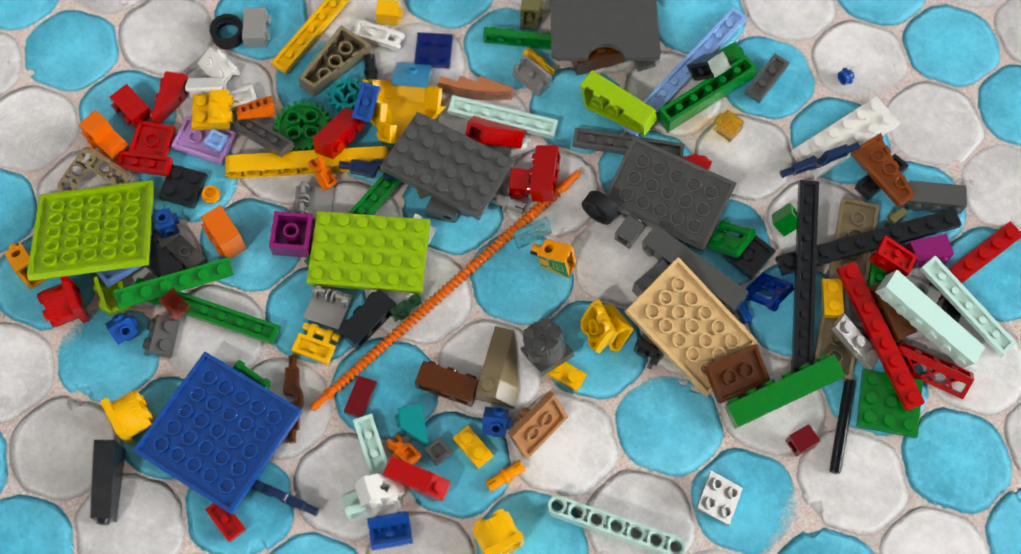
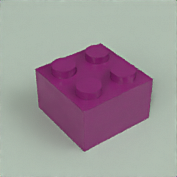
(292, 234)

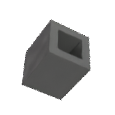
(629, 231)

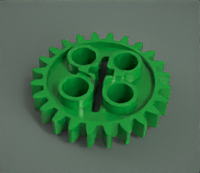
(302, 113)

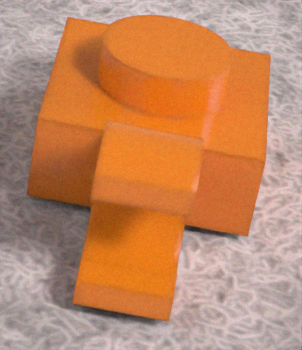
(324, 174)

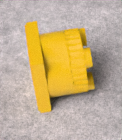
(128, 415)
(497, 534)

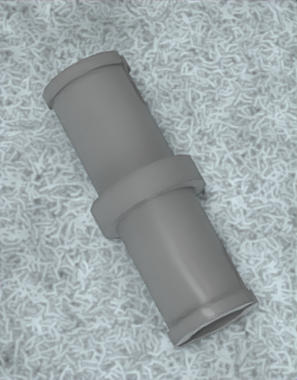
(507, 202)

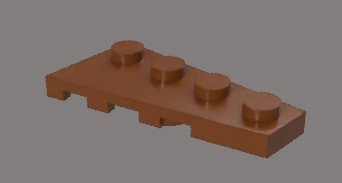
(881, 167)

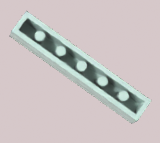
(930, 319)

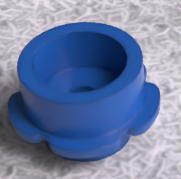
(846, 76)

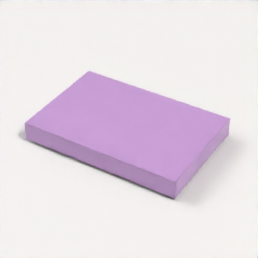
(191, 143)

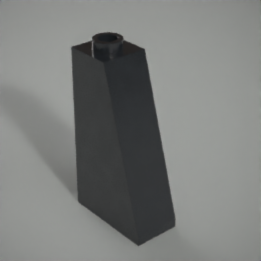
(106, 480)

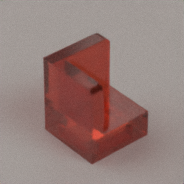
(174, 304)

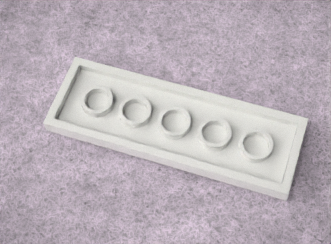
(855, 127)

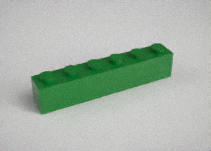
(706, 94)
(784, 391)

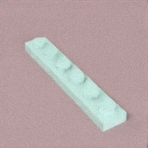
(529, 122)
(968, 306)

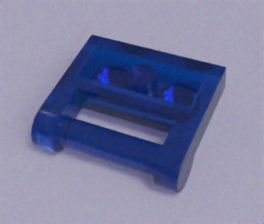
(769, 286)

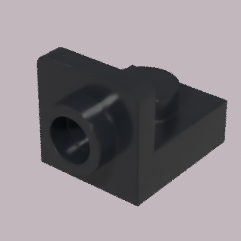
(646, 350)

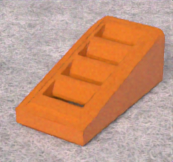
(256, 109)

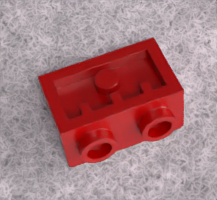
(892, 257)

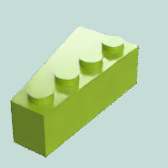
(616, 104)

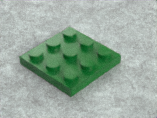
(881, 408)

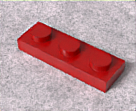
(145, 163)

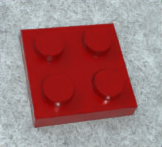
(152, 138)

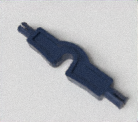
(813, 163)
(365, 168)
(284, 497)

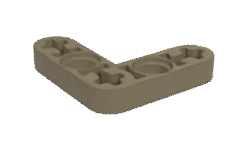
(93, 164)

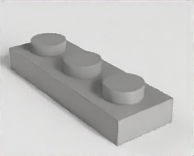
(855, 341)

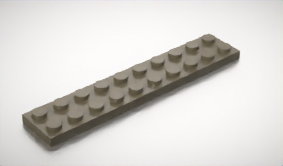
(853, 219)

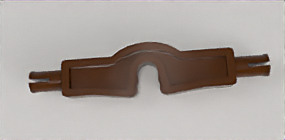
(292, 388)

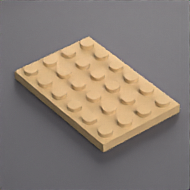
(688, 323)

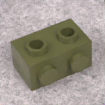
(531, 14)

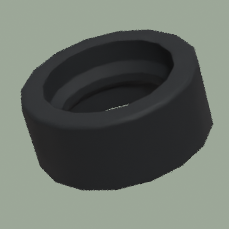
(223, 20)
(600, 207)

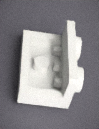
(218, 65)

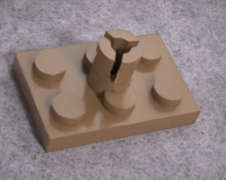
(537, 424)

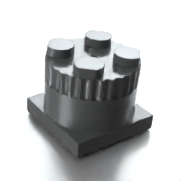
(545, 346)

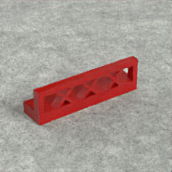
(939, 366)

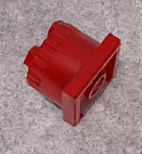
(63, 303)

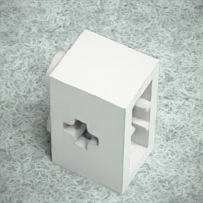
(378, 489)

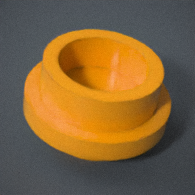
(210, 194)

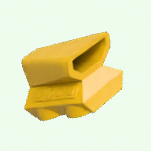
(605, 327)

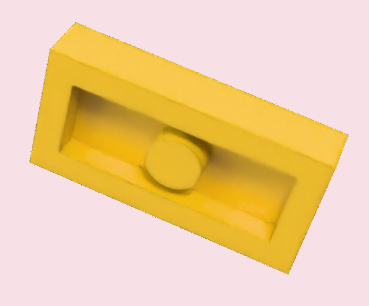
(832, 298)
(568, 376)
(473, 447)

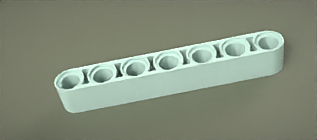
(605, 529)

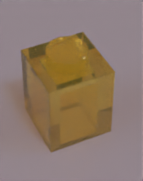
(728, 125)

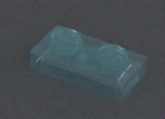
(532, 233)

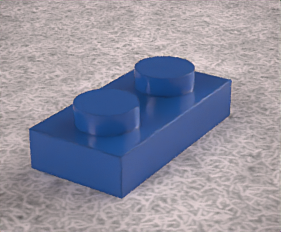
(366, 102)

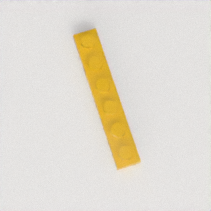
(308, 34)

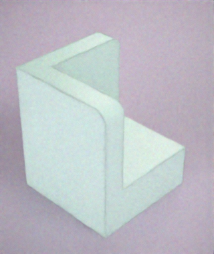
(352, 505)

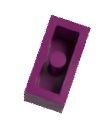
(930, 247)

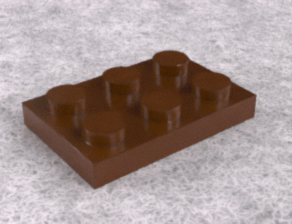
(737, 373)

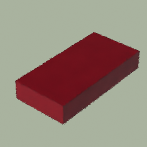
(360, 397)

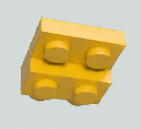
(212, 110)

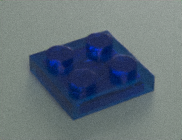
(434, 49)

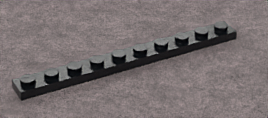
(869, 241)
(805, 274)

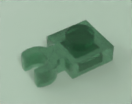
(404, 308)

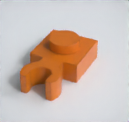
(403, 451)

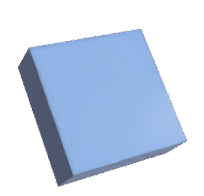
(216, 140)

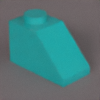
(413, 423)

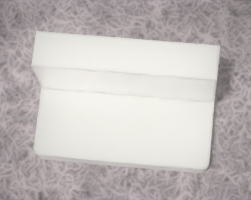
(204, 85)

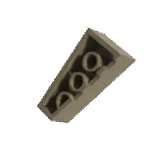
(334, 60)

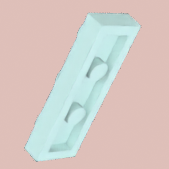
(371, 444)

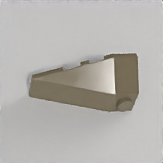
(499, 373)

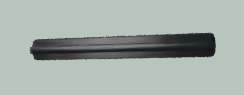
(842, 426)

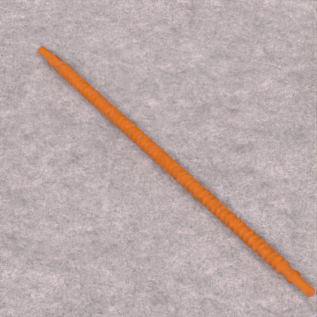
(331, 391)

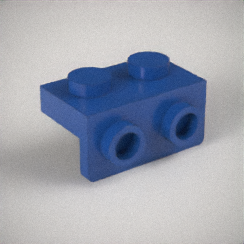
(390, 530)

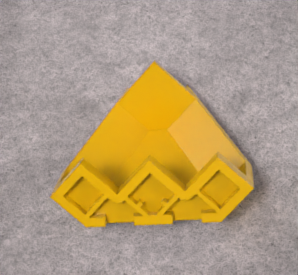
(399, 105)

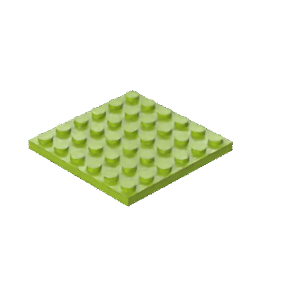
(92, 230)

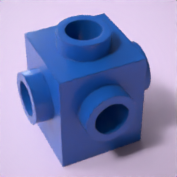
(165, 223)
(122, 327)
(496, 421)

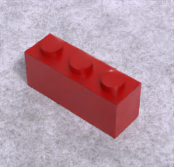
(337, 134)
(544, 173)

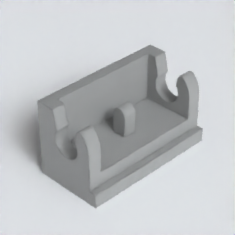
(532, 76)

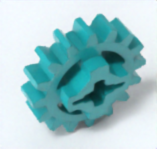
(340, 92)

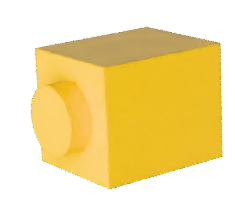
(388, 12)

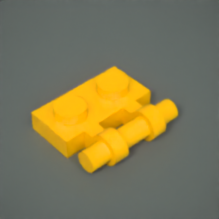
(313, 348)

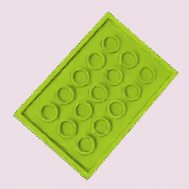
(369, 252)

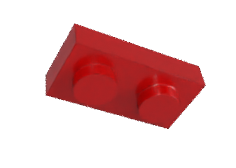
(228, 524)

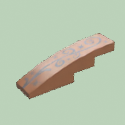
(482, 89)

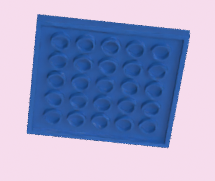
(218, 432)

